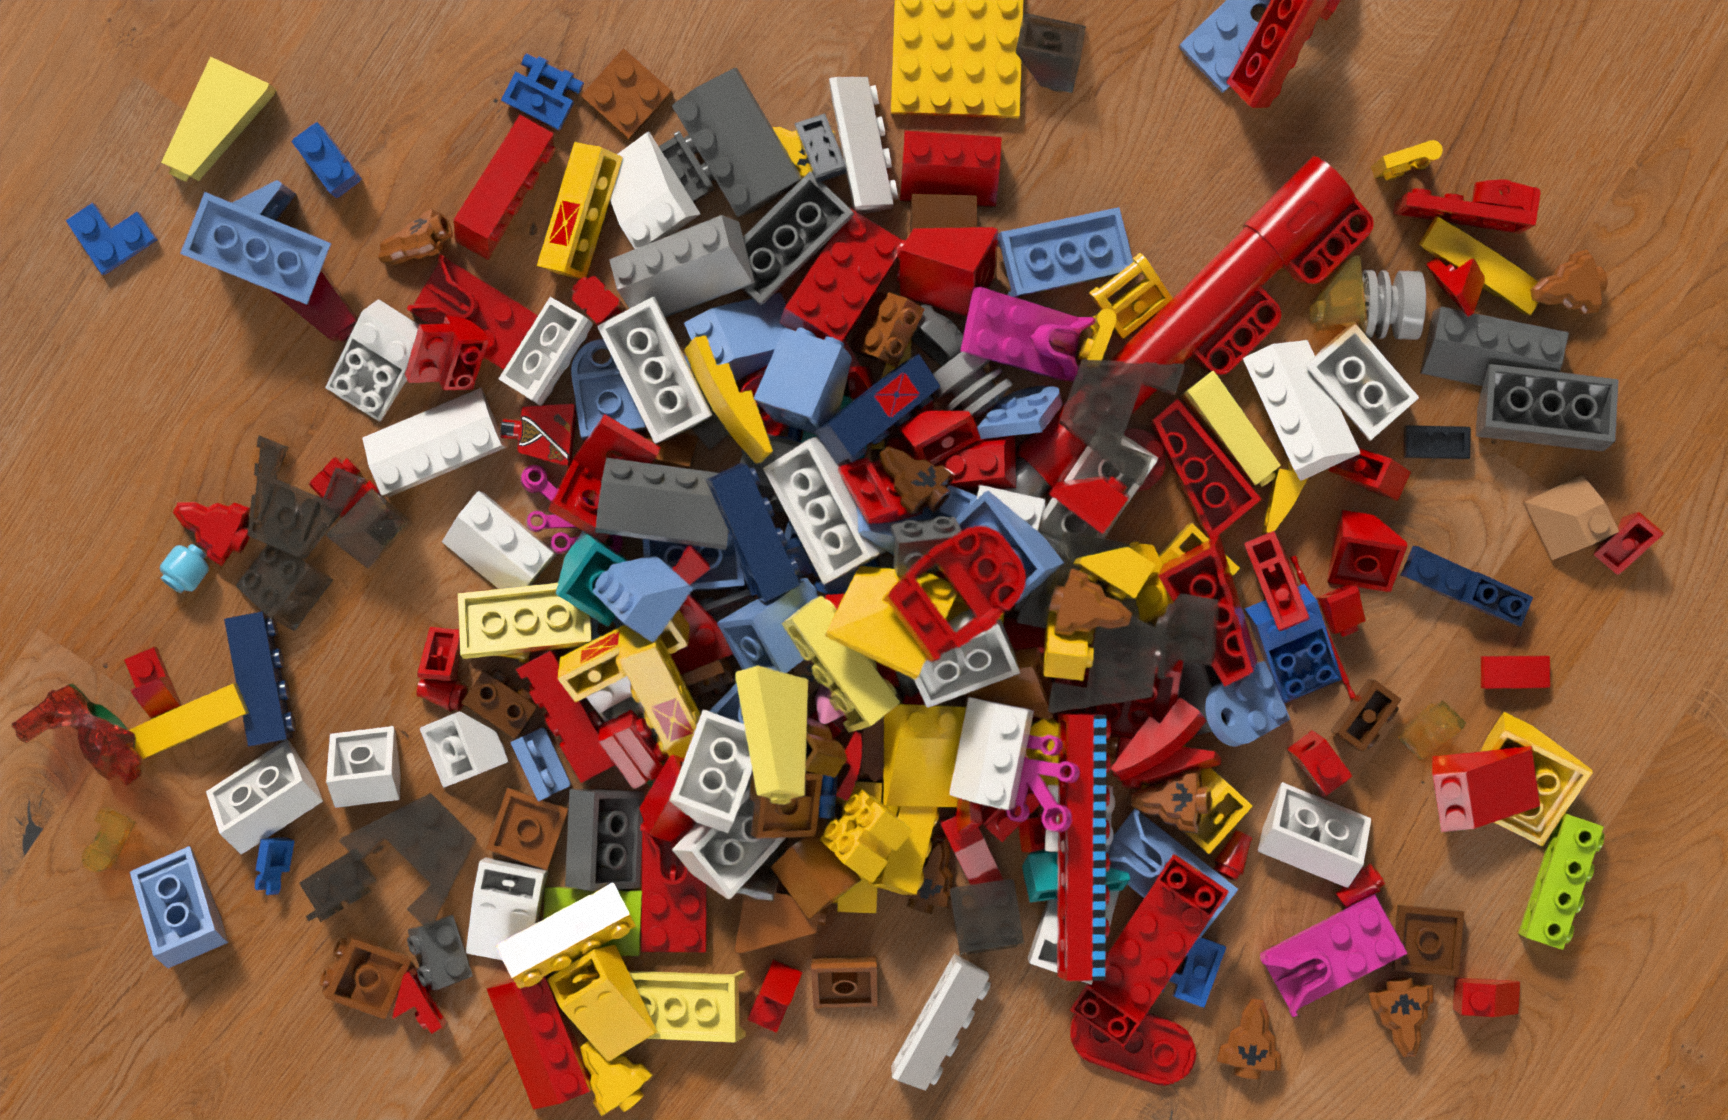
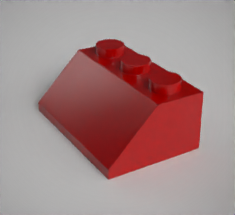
(951, 165)

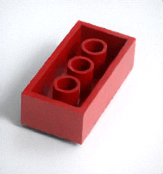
(842, 280)

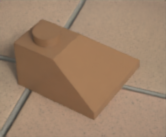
(1570, 517)

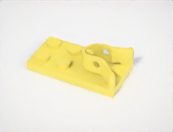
(519, 621)
(692, 1005)

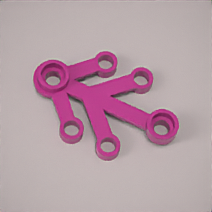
(553, 521)
(1030, 775)

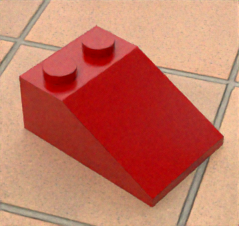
(1483, 786)

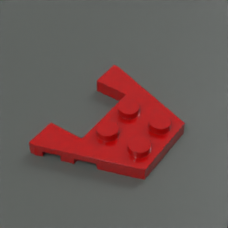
(705, 637)

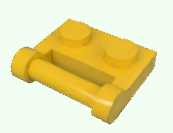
(1397, 163)
(1137, 303)
(1096, 345)

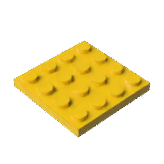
(956, 58)

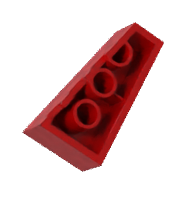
(503, 187)
(1205, 474)
(1207, 575)
(566, 718)

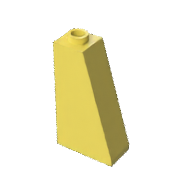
(214, 118)
(1231, 429)
(775, 730)

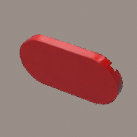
(1155, 1053)

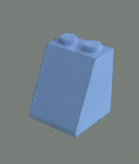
(804, 380)
(758, 633)

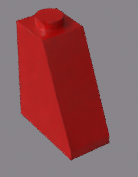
(661, 816)

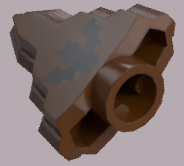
(917, 480)
(937, 879)

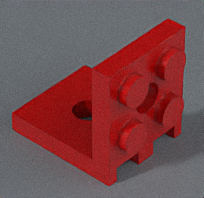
(587, 468)

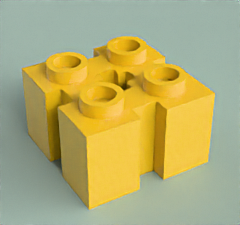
(865, 835)

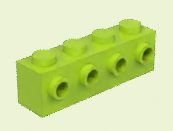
(1561, 881)

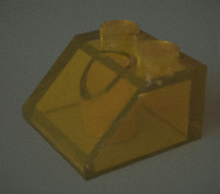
(1341, 299)

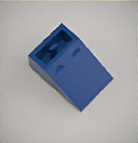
(1298, 656)

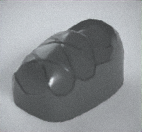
(937, 336)

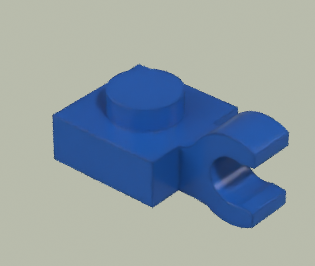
(272, 860)

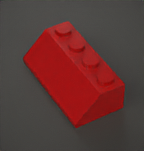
(1274, 49)
(984, 463)
(540, 1042)

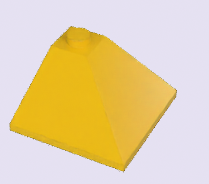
(874, 628)
(1557, 774)

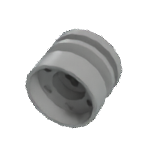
(1395, 304)
(970, 384)

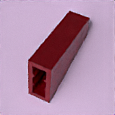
(326, 309)

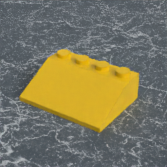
(921, 754)

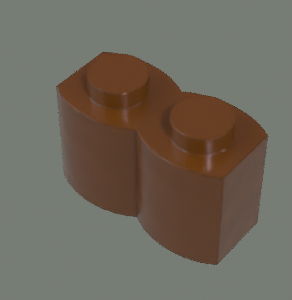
(822, 752)

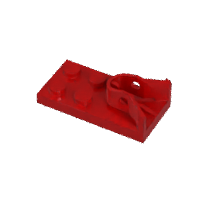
(1510, 212)
(463, 295)
(671, 899)

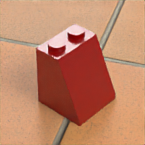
(946, 265)

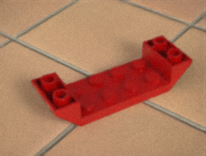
(1150, 949)

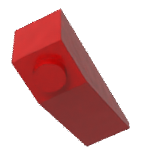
(1277, 580)
(1181, 761)
(971, 853)

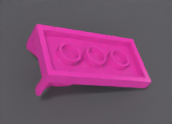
(1023, 334)
(1333, 953)

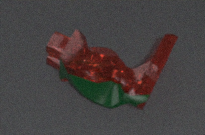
(101, 734)

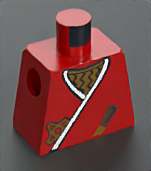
(544, 432)
(1319, 763)

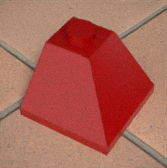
(1092, 499)
(1365, 552)

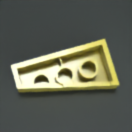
(848, 674)

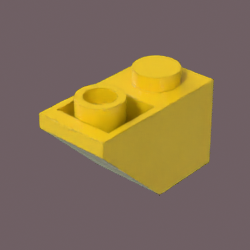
(1119, 569)

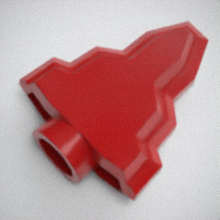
(216, 527)

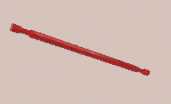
(1301, 576)

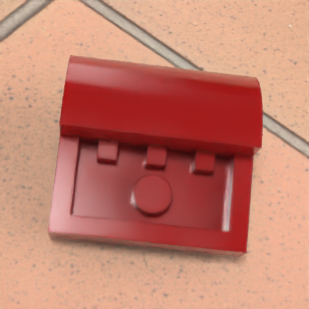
(447, 354)

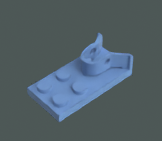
(255, 248)
(1065, 252)
(1145, 850)

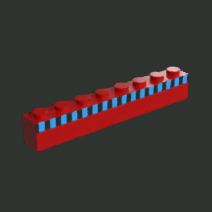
(1083, 849)

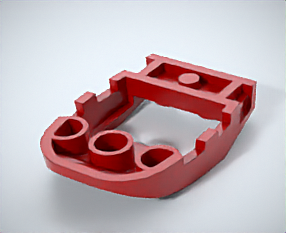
(983, 574)

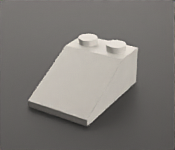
(649, 195)
(969, 667)

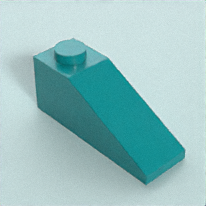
(1041, 876)

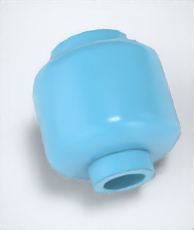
(184, 568)

